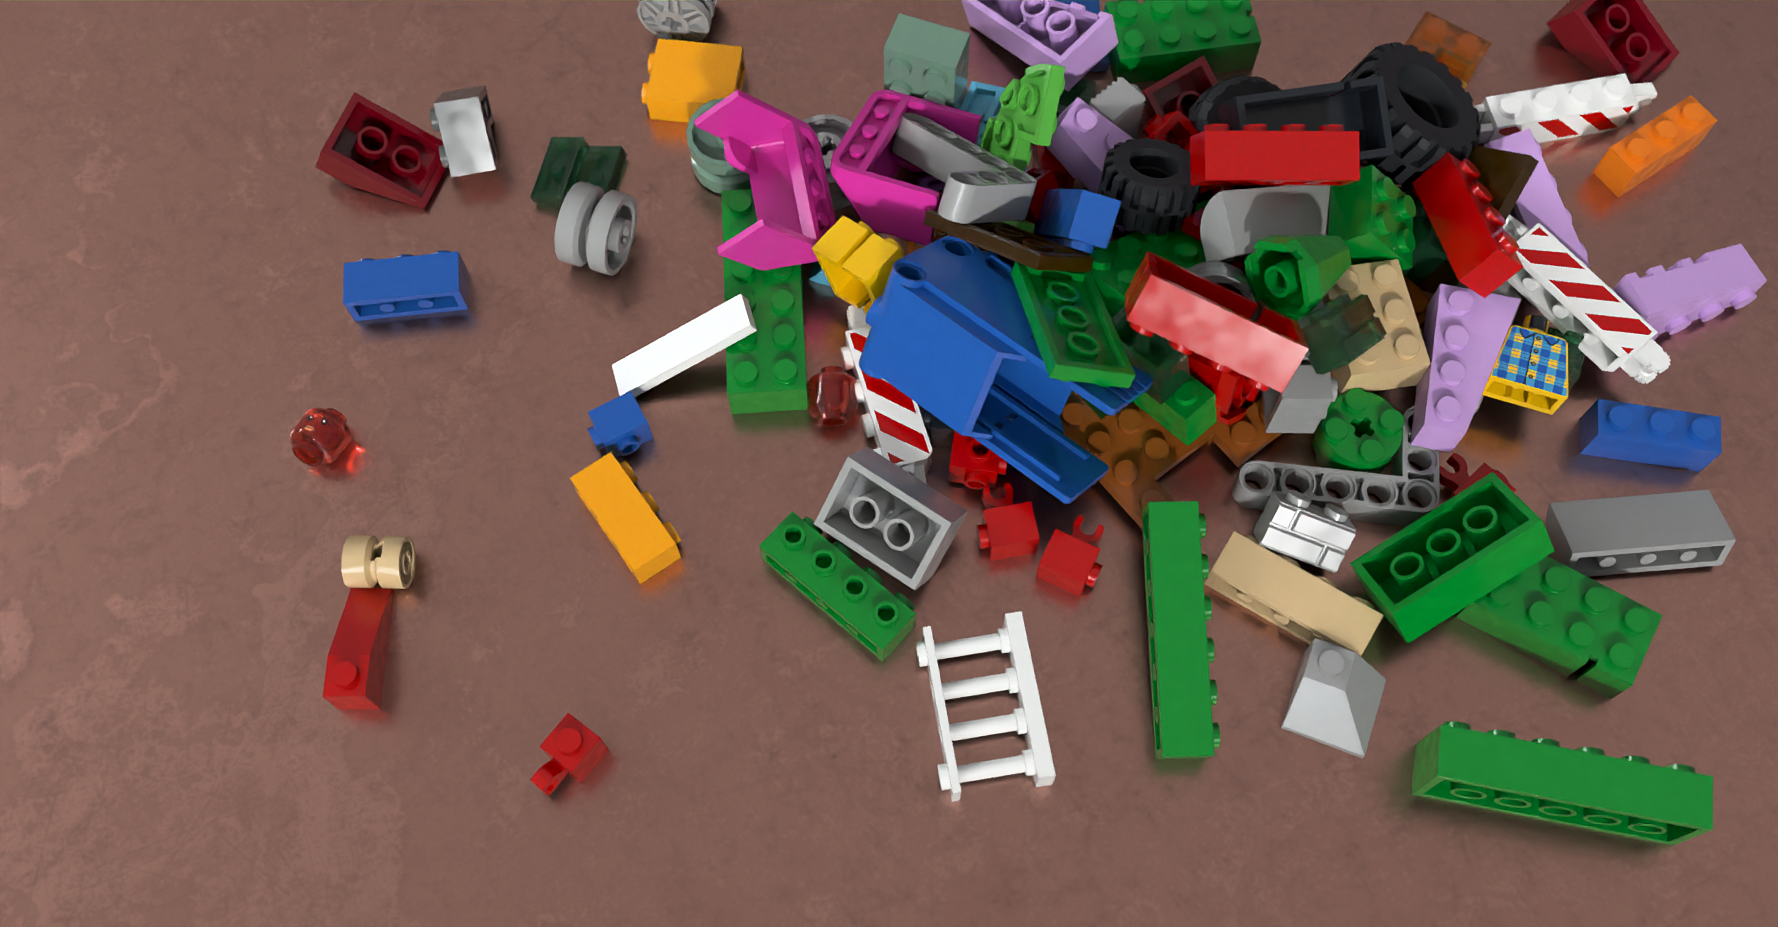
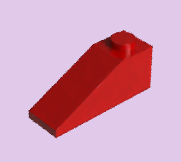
(359, 650)

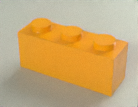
(627, 516)

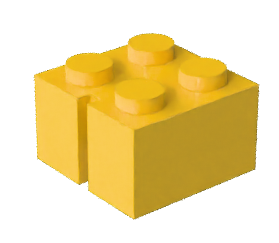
(856, 261)

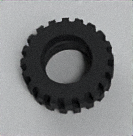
(1425, 110)

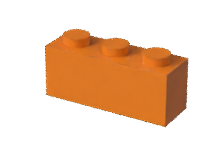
(1654, 146)

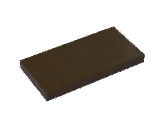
(1505, 178)
(1014, 244)

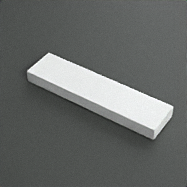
(685, 346)

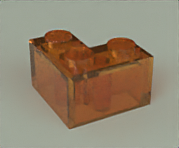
(1451, 45)

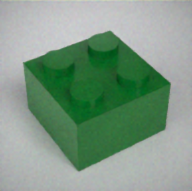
(1373, 219)

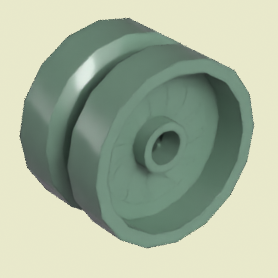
(709, 158)

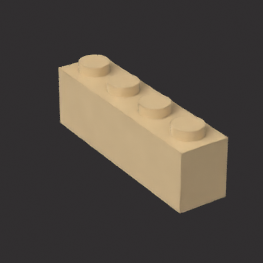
(1291, 596)

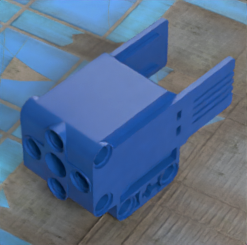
(965, 352)

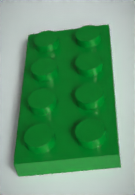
(1072, 327)

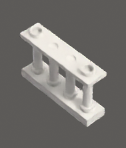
(1025, 720)

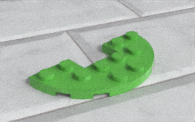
(1025, 118)

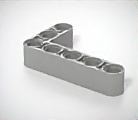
(977, 182)
(1353, 485)

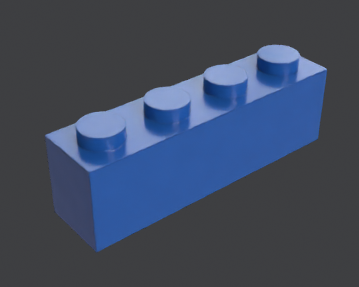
(1077, 218)

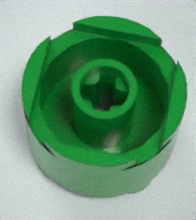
(1358, 433)

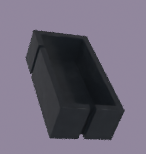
(1355, 104)

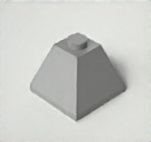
(1334, 698)

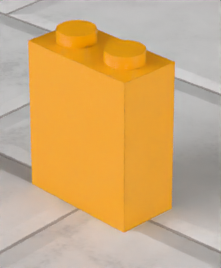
(689, 76)

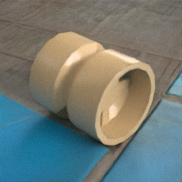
(372, 561)

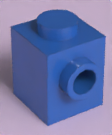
(619, 426)

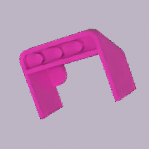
(866, 165)
(784, 177)

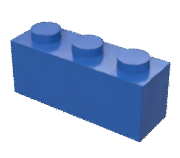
(405, 285)
(1650, 435)

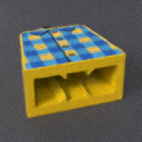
(1531, 367)

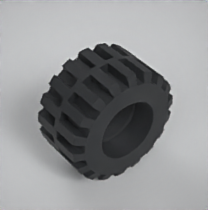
(1151, 184)

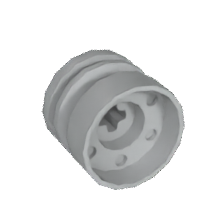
(677, 18)

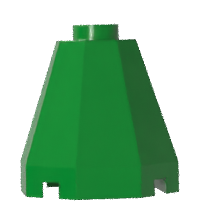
(1296, 271)

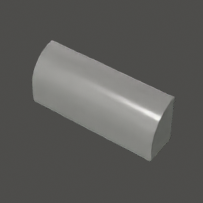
(1242, 217)
(1639, 533)

